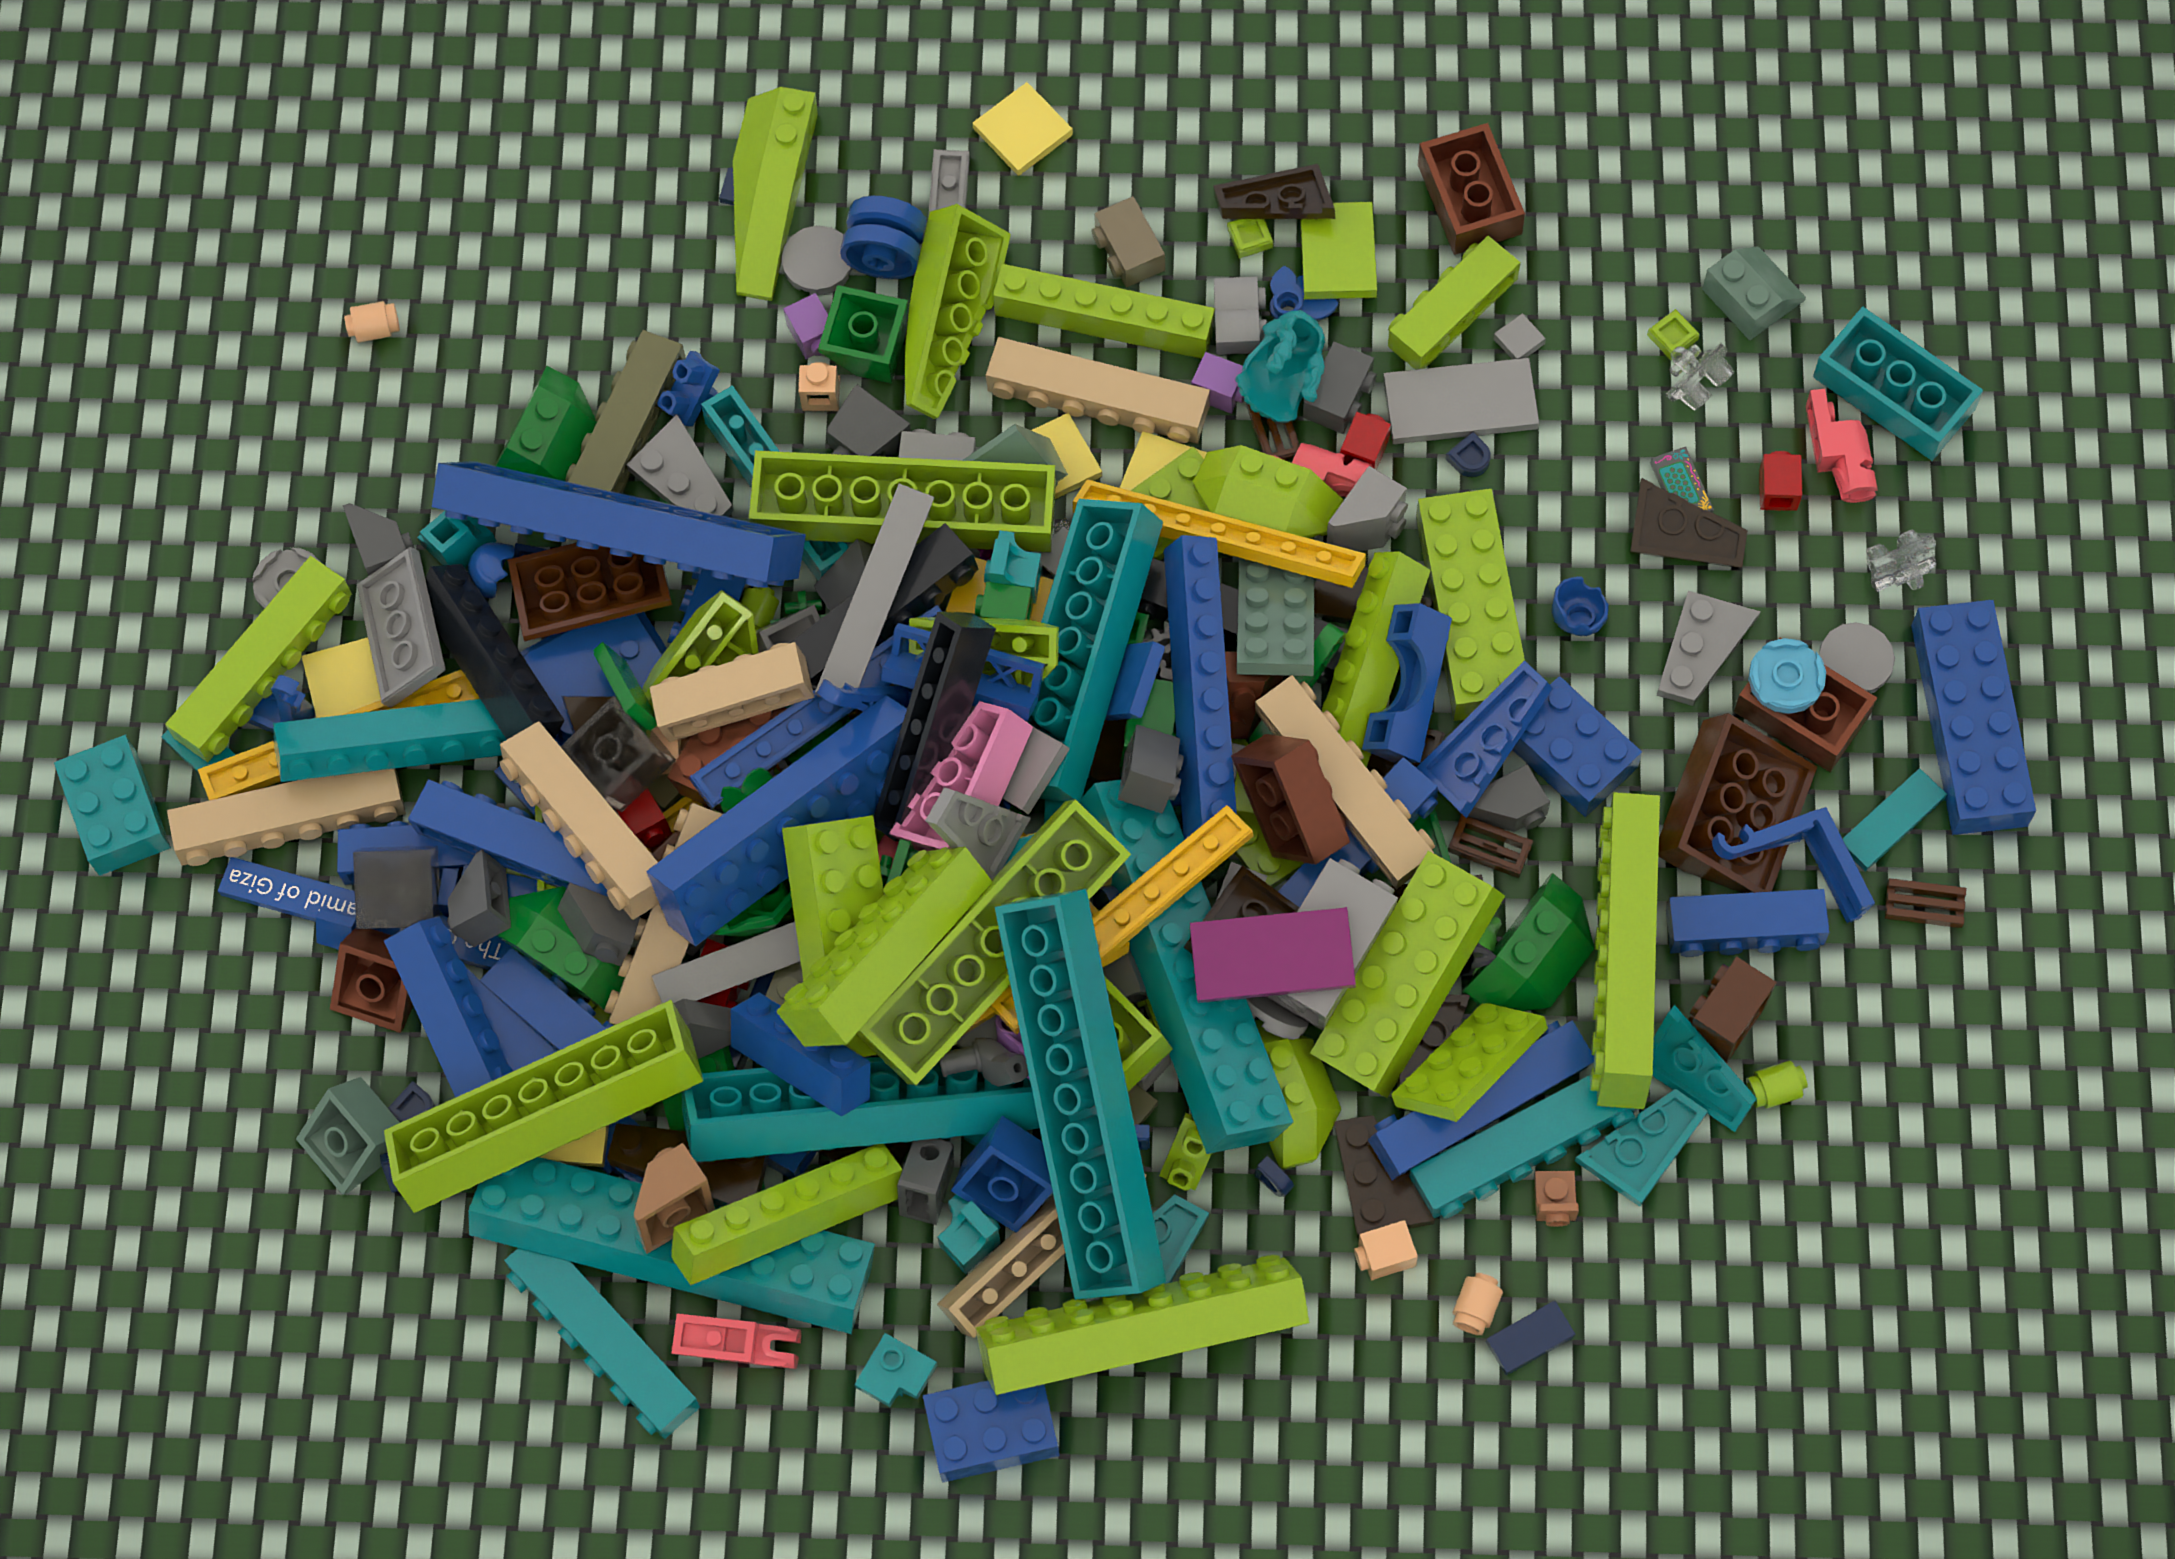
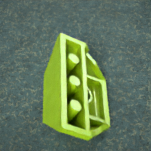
(1265, 491)
(711, 636)
(1012, 636)
(1307, 1095)

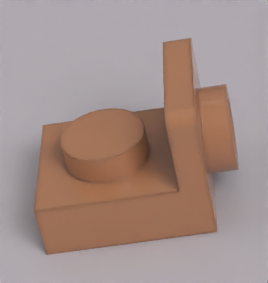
(1555, 1197)

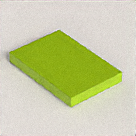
(1340, 254)

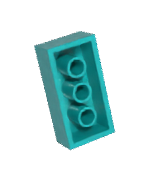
(1897, 383)

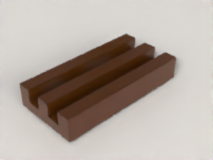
(1262, 439)
(1487, 859)
(1928, 889)

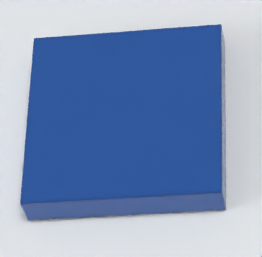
(1135, 680)

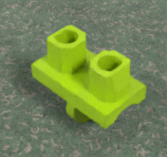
(1186, 1157)

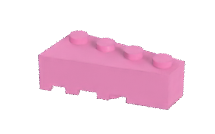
(978, 766)

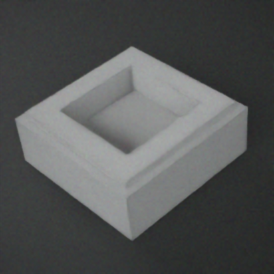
(1519, 338)

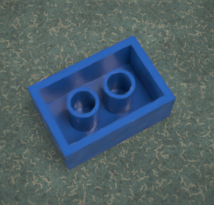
(1577, 749)
(988, 1431)

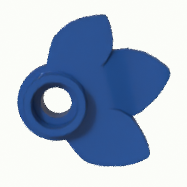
(1290, 292)

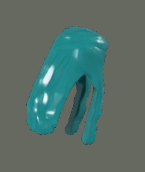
(1284, 367)

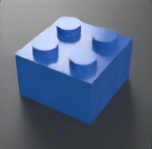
(1005, 1175)

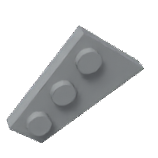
(678, 471)
(1701, 644)
(979, 826)

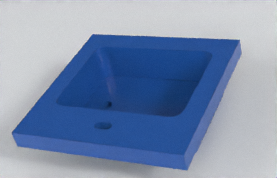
(569, 668)

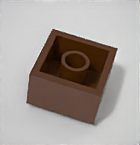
(1732, 1007)

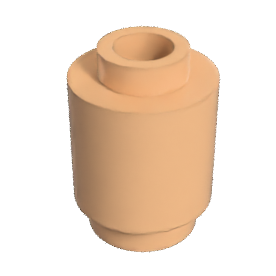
(372, 321)
(1477, 1304)

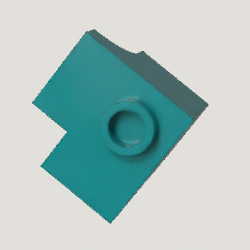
(454, 539)
(1013, 565)
(969, 1235)
(895, 1371)

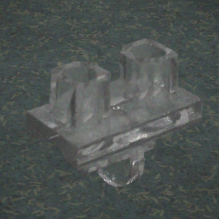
(1709, 365)
(1903, 565)

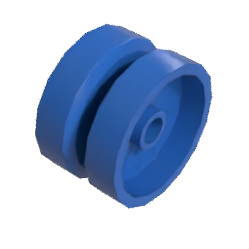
(883, 237)

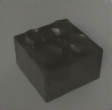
(617, 755)
(395, 886)

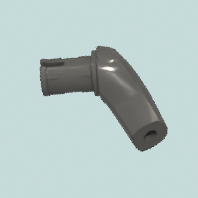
(988, 1057)

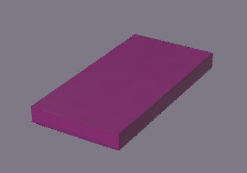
(1272, 955)

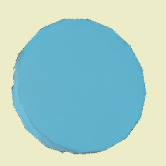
(1787, 676)

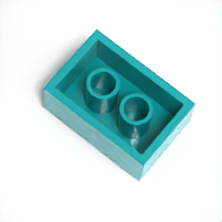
(112, 805)

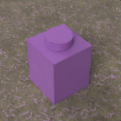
(806, 323)
(1219, 377)

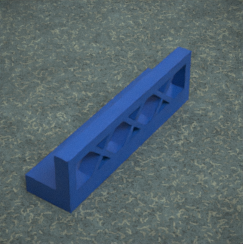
(903, 670)

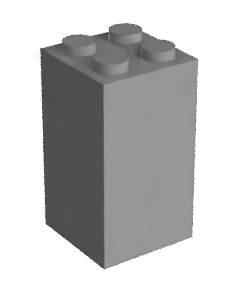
(1368, 910)

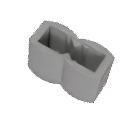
(1238, 314)

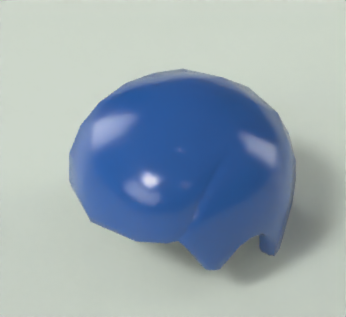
(487, 564)
(1579, 607)

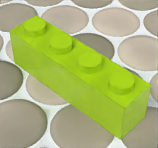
(1453, 303)

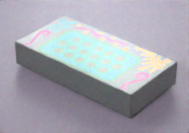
(1679, 476)

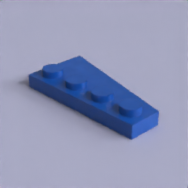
(1482, 742)

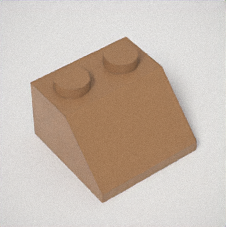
(670, 1195)

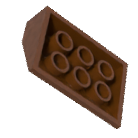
(583, 587)
(1731, 782)

